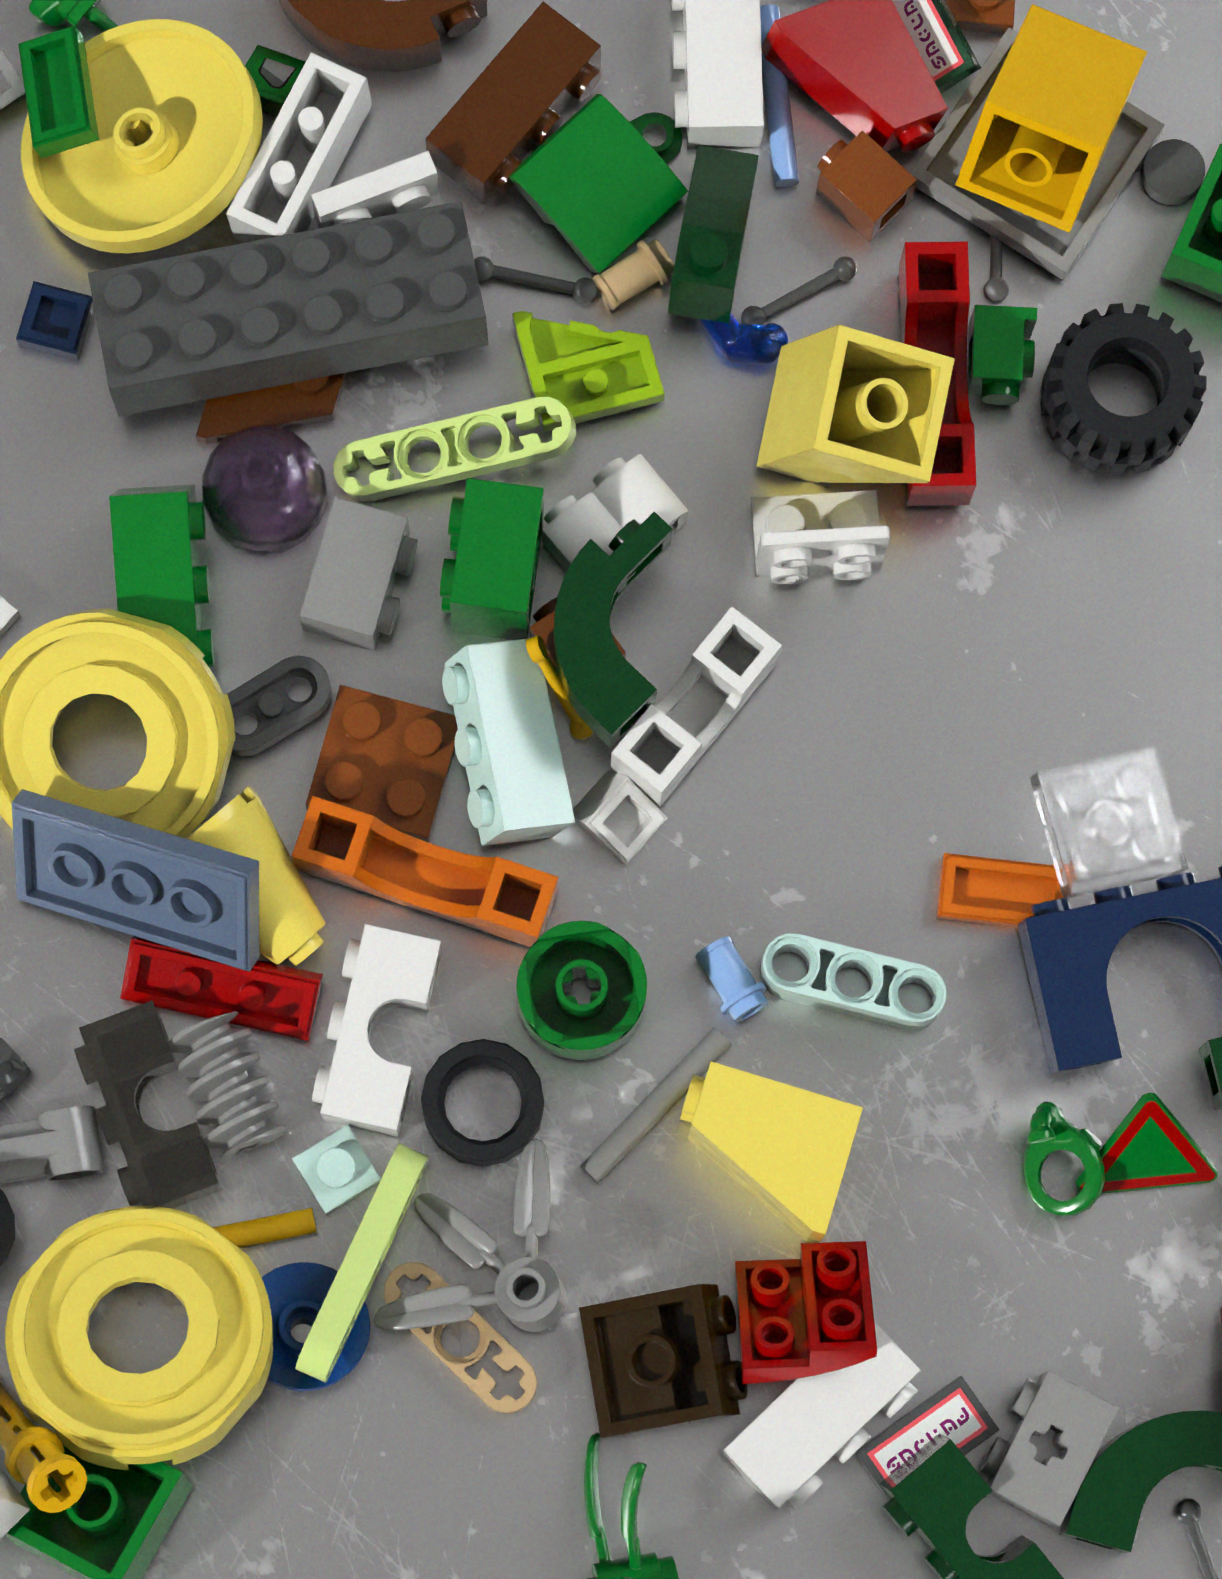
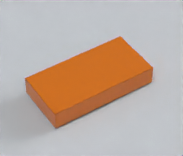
(993, 889)

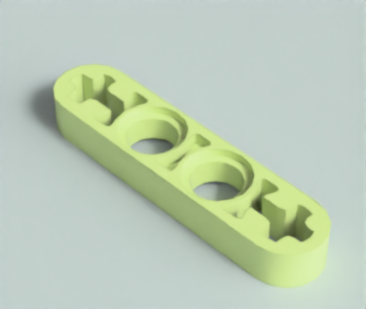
(453, 440)
(362, 1263)

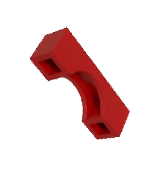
(936, 320)

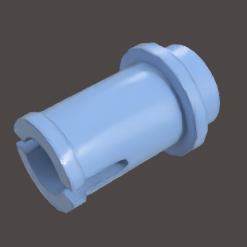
(732, 979)

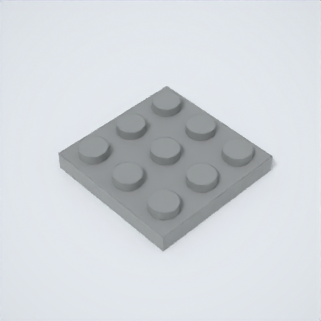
(1036, 240)

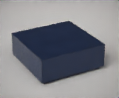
(55, 320)

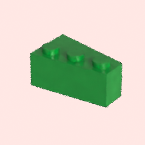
(159, 559)

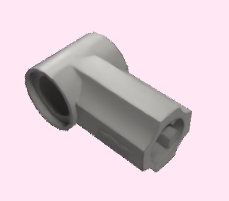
(55, 1146)

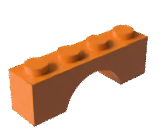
(449, 884)

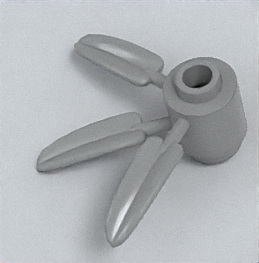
(478, 1248)

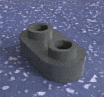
(268, 702)

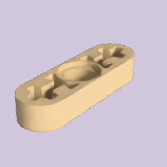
(484, 1383)

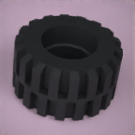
(1131, 341)

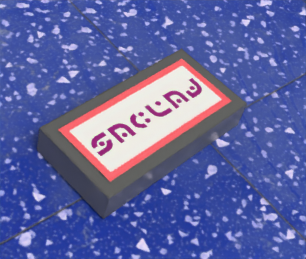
(950, 1411)

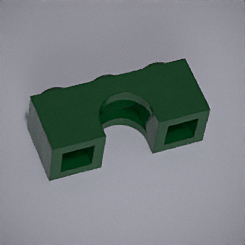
(935, 1497)

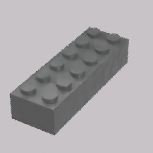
(288, 308)

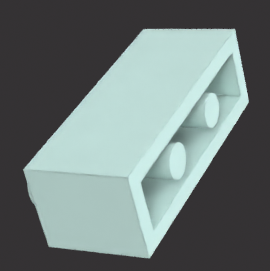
(507, 743)

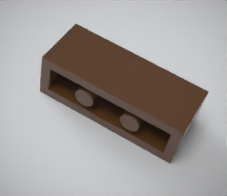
(515, 103)

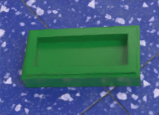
(58, 91)

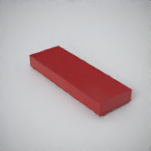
(267, 997)

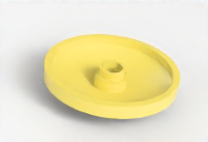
(172, 144)

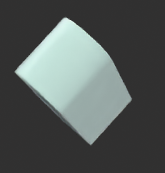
(884, 974)

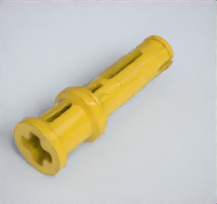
(48, 1450)

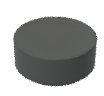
(1172, 172)

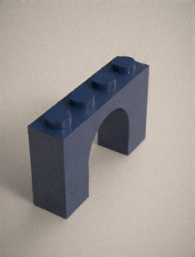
(1071, 952)

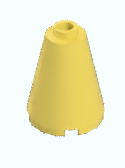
(286, 907)

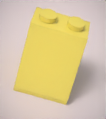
(855, 409)
(774, 1142)

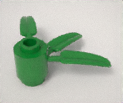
(635, 1565)

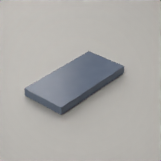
(136, 880)

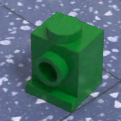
(999, 353)

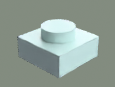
(337, 1170)

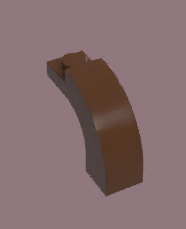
(381, 32)

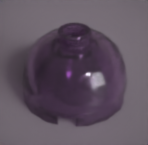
(264, 489)

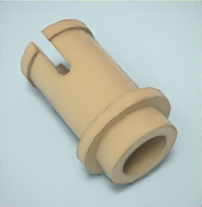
(634, 273)

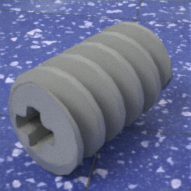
(226, 1085)

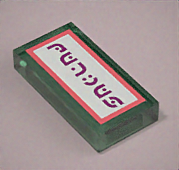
(938, 40)

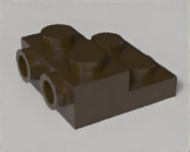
(662, 1359)

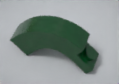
(591, 668)
(1131, 1466)

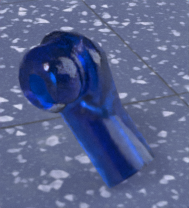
(747, 342)

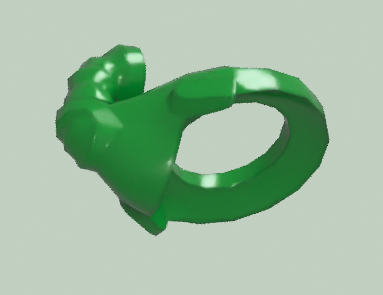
(1054, 1132)

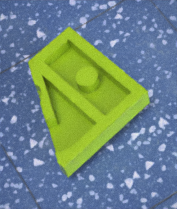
(587, 368)

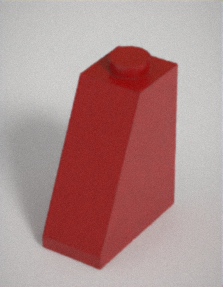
(860, 69)

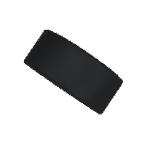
(475, 1054)

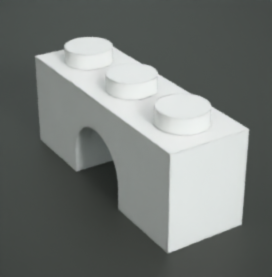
(698, 707)
(386, 974)

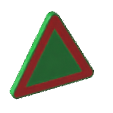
(1151, 1152)

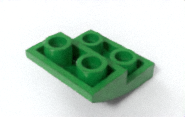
(598, 183)

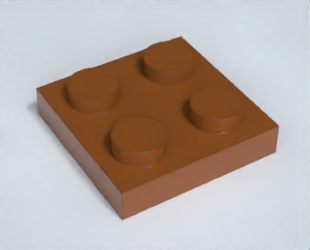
(386, 760)

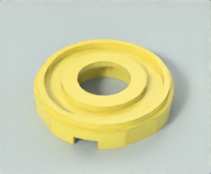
(151, 671)
(155, 1414)

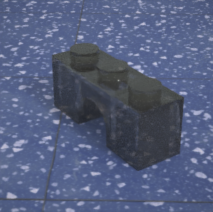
(125, 1057)

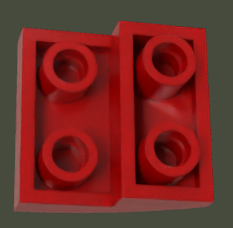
(805, 1312)

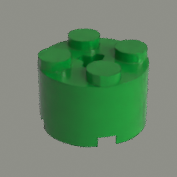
(606, 963)

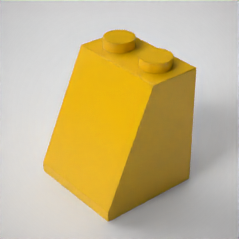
(1050, 118)

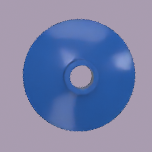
(295, 1299)

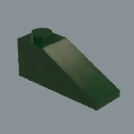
(712, 234)

